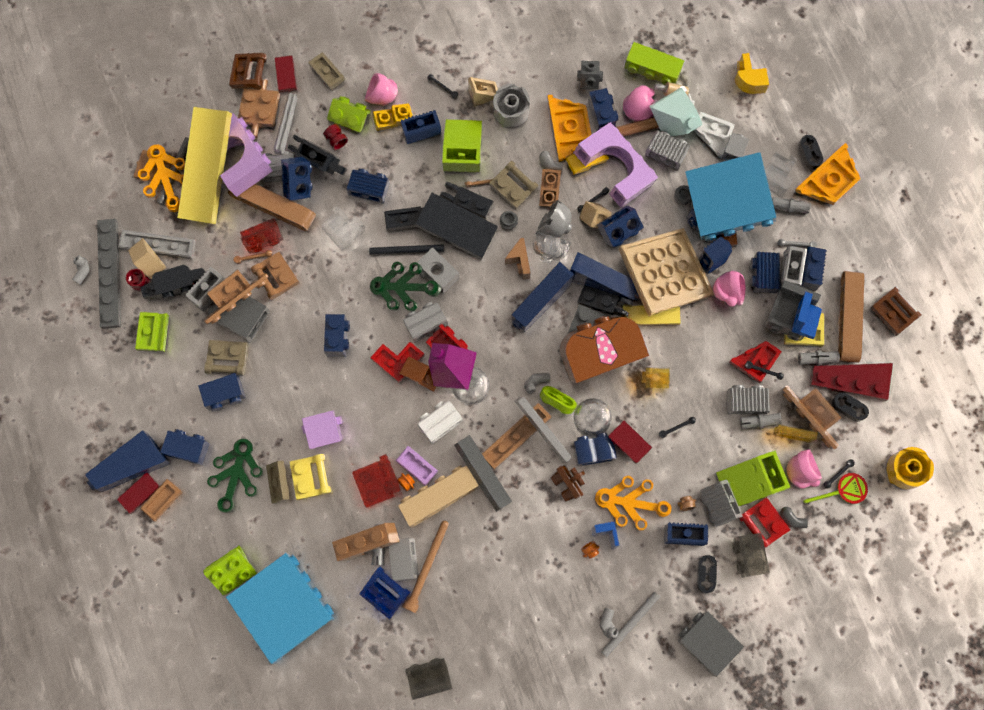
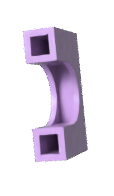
(610, 142)
(252, 165)

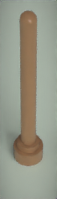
(412, 603)

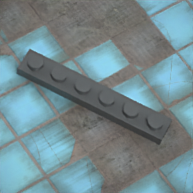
(108, 273)

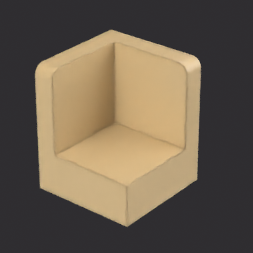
(593, 214)

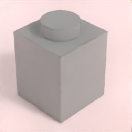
(735, 147)

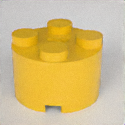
(918, 461)

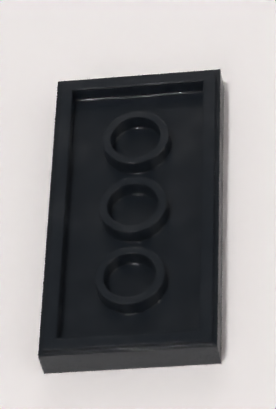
(456, 225)

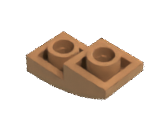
(549, 187)

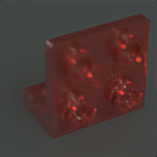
(261, 236)
(377, 482)

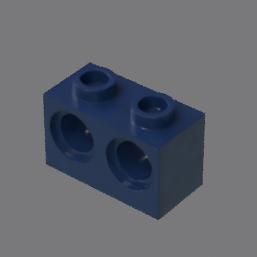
(291, 180)
(619, 222)

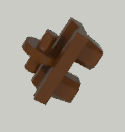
(564, 475)

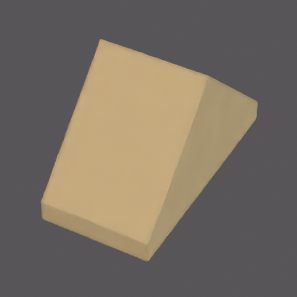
(481, 90)
(146, 258)

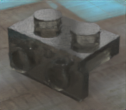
(750, 555)
(428, 678)

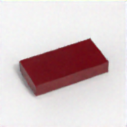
(285, 74)
(138, 493)

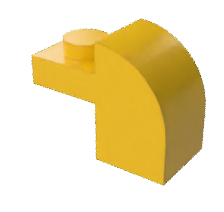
(748, 79)

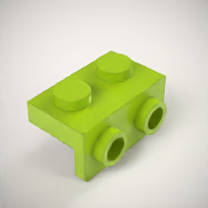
(348, 113)

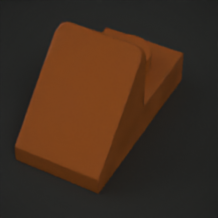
(418, 373)

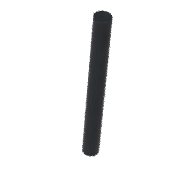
(405, 249)

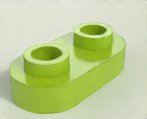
(558, 399)

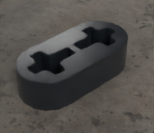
(813, 151)
(852, 403)
(701, 574)

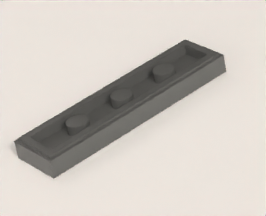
(483, 473)

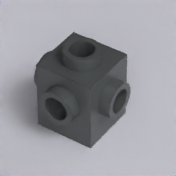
(589, 75)

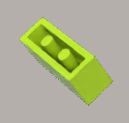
(653, 64)

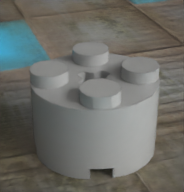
(511, 105)

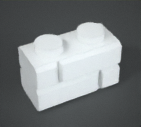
(439, 421)

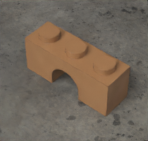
(364, 541)

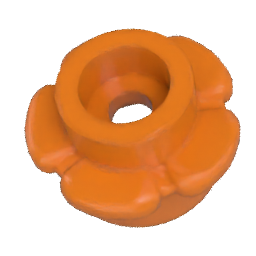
(406, 481)
(590, 549)

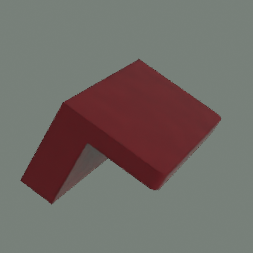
(629, 442)

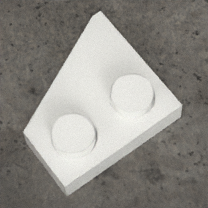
(714, 132)

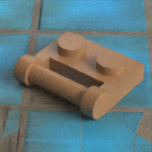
(281, 273)

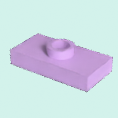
(416, 466)

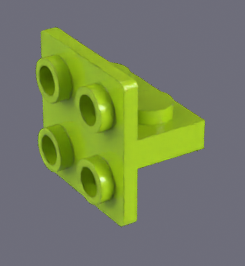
(230, 571)

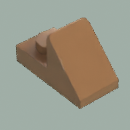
(517, 255)

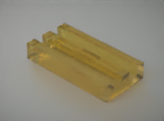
(795, 433)

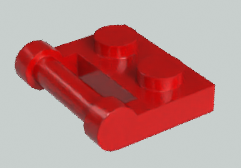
(769, 520)

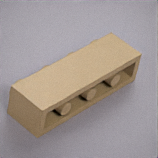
(438, 496)

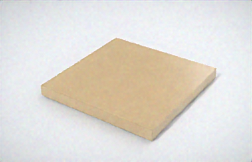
(666, 271)

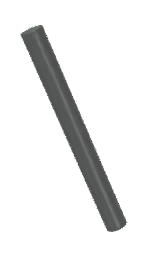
(181, 154)

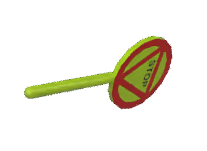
(850, 487)

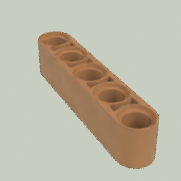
(277, 206)
(851, 316)

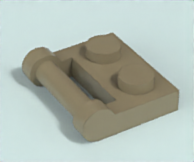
(509, 189)
(226, 351)

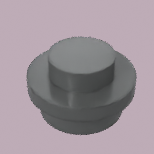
(508, 220)

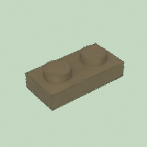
(326, 71)
(277, 482)

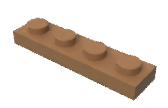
(513, 438)

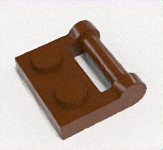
(242, 70)
(892, 315)

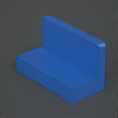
(806, 317)
(607, 528)

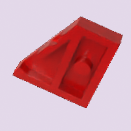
(762, 355)

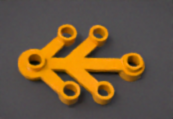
(162, 174)
(629, 502)

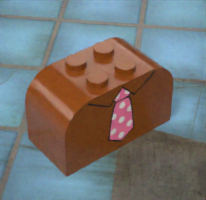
(601, 347)

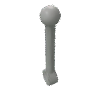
(782, 242)

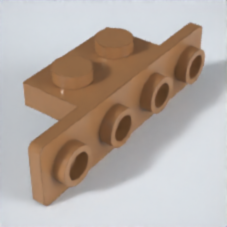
(230, 291)
(817, 411)

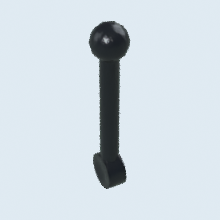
(454, 94)
(605, 191)
(748, 365)
(662, 434)
(850, 463)

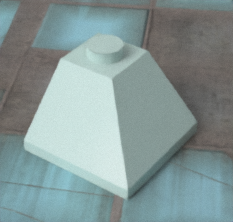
(676, 114)

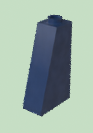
(599, 276)
(542, 297)
(127, 463)

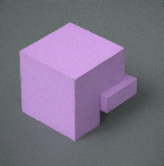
(322, 429)

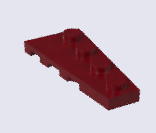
(855, 379)

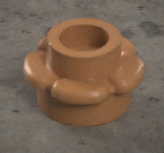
(687, 503)

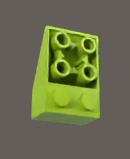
(462, 145)
(755, 478)

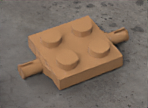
(259, 107)

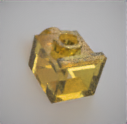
(663, 382)

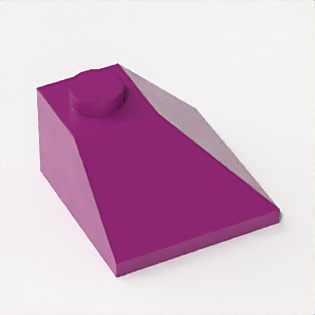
(451, 366)

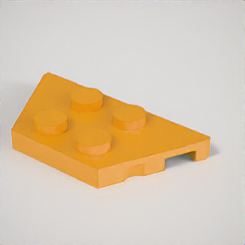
(569, 125)
(832, 178)

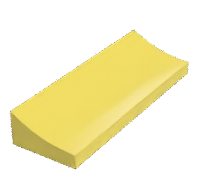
(204, 165)

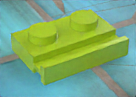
(152, 332)

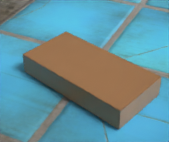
(161, 500)

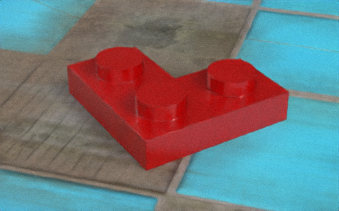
(393, 363)

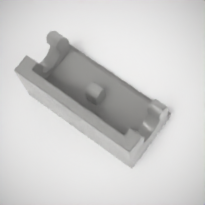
(403, 560)

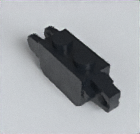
(317, 156)
(171, 282)

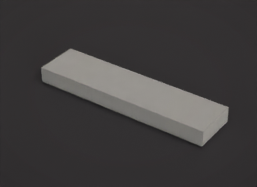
(159, 243)
(543, 429)

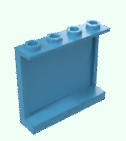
(731, 196)
(280, 607)

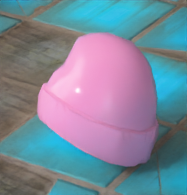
(381, 90)
(637, 104)
(730, 288)
(803, 470)

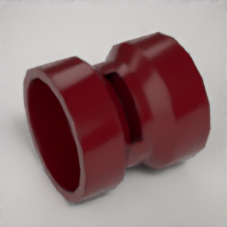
(336, 138)
(135, 276)

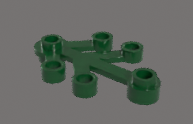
(401, 286)
(236, 472)

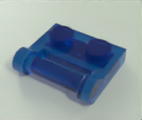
(380, 597)

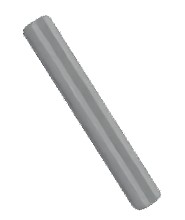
(285, 124)

